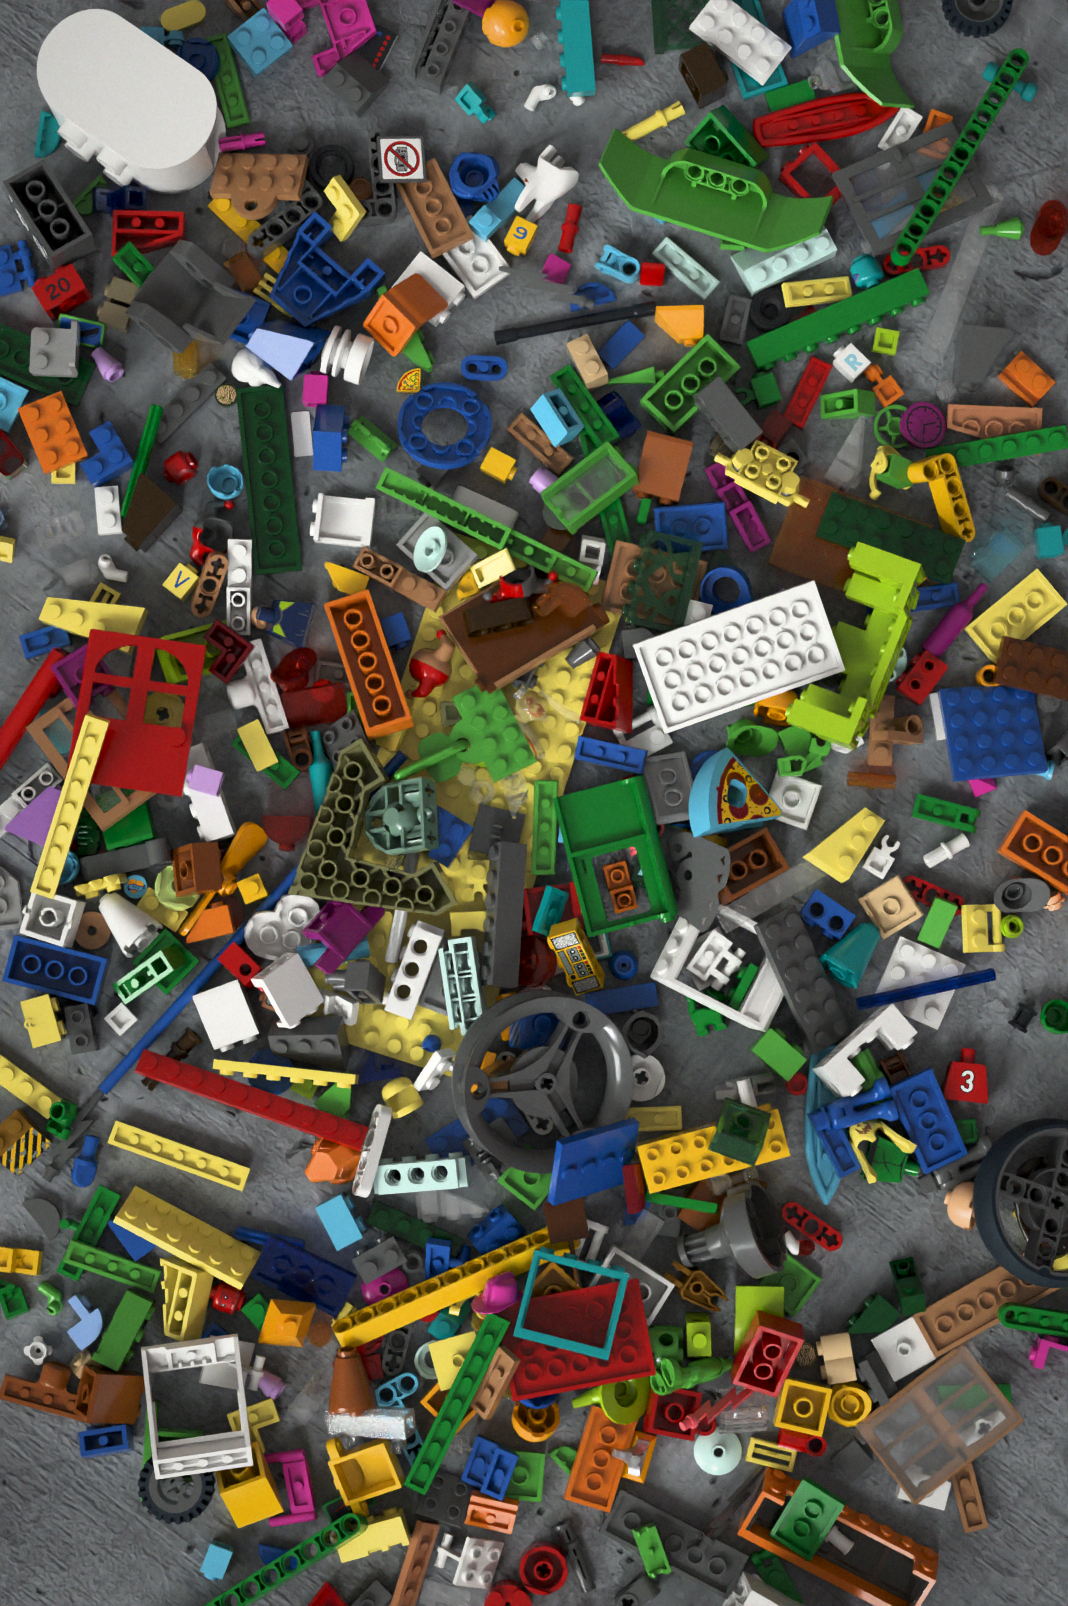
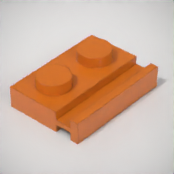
(1026, 379)
(491, 1513)

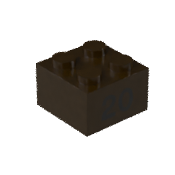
(703, 74)

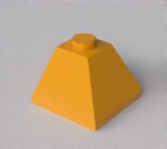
(682, 322)
(286, 1323)

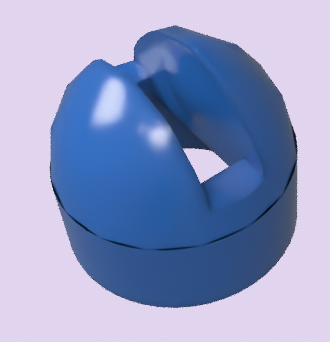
(431, 1043)

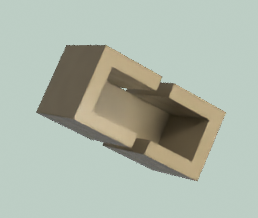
(113, 315)

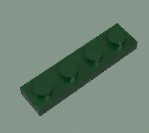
(409, 1227)

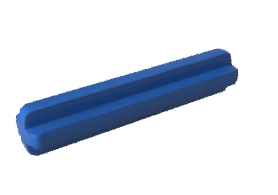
(261, 1237)

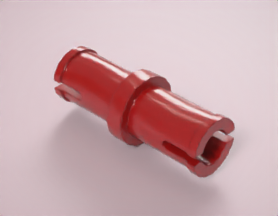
(570, 228)

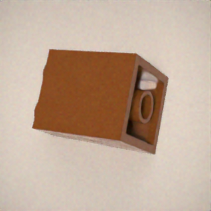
(662, 468)
(109, 1395)

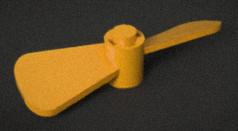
(244, 847)

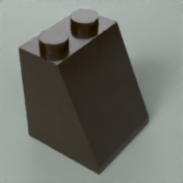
(148, 514)

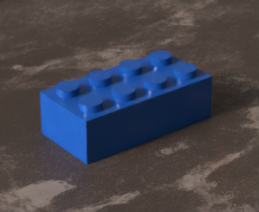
(56, 970)

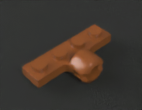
(46, 1394)

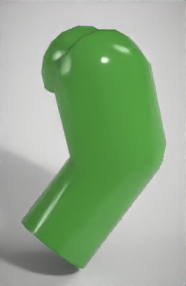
(55, 1299)

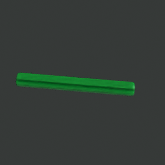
(144, 452)

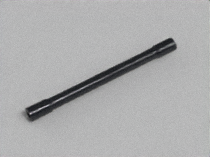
(636, 311)

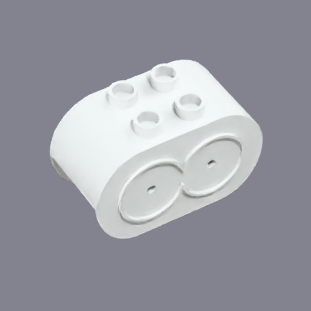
(130, 103)

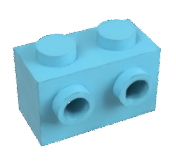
(557, 417)

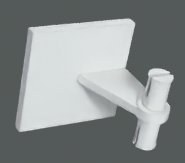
(226, 1373)
(476, 1562)

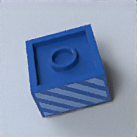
(533, 1031)

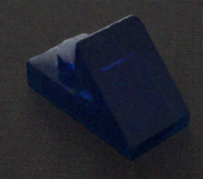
(370, 1073)

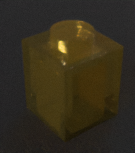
(187, 363)

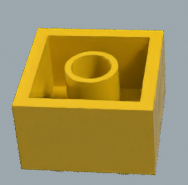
(802, 1406)

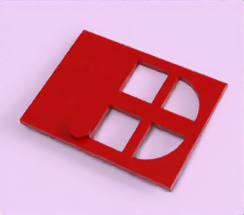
(137, 752)

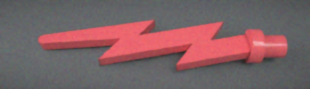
(692, 1420)

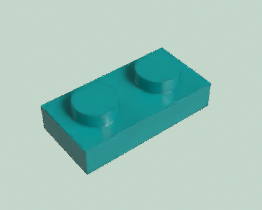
(550, 910)

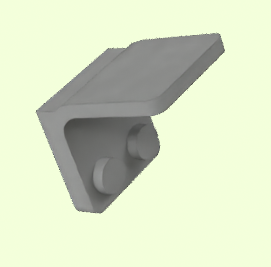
(55, 351)

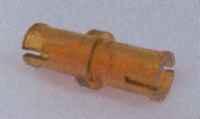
(871, 780)

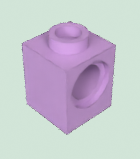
(205, 780)

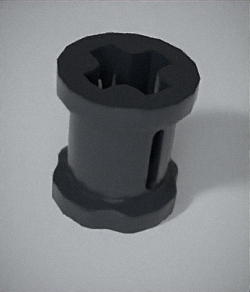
(1022, 1018)

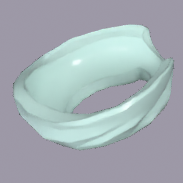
(420, 1365)

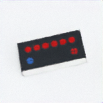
(379, 47)

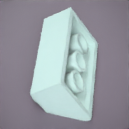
(770, 269)

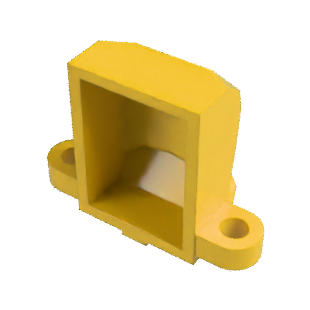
(364, 1471)

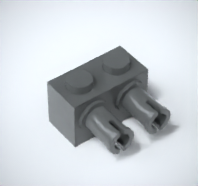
(359, 980)

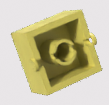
(43, 1020)

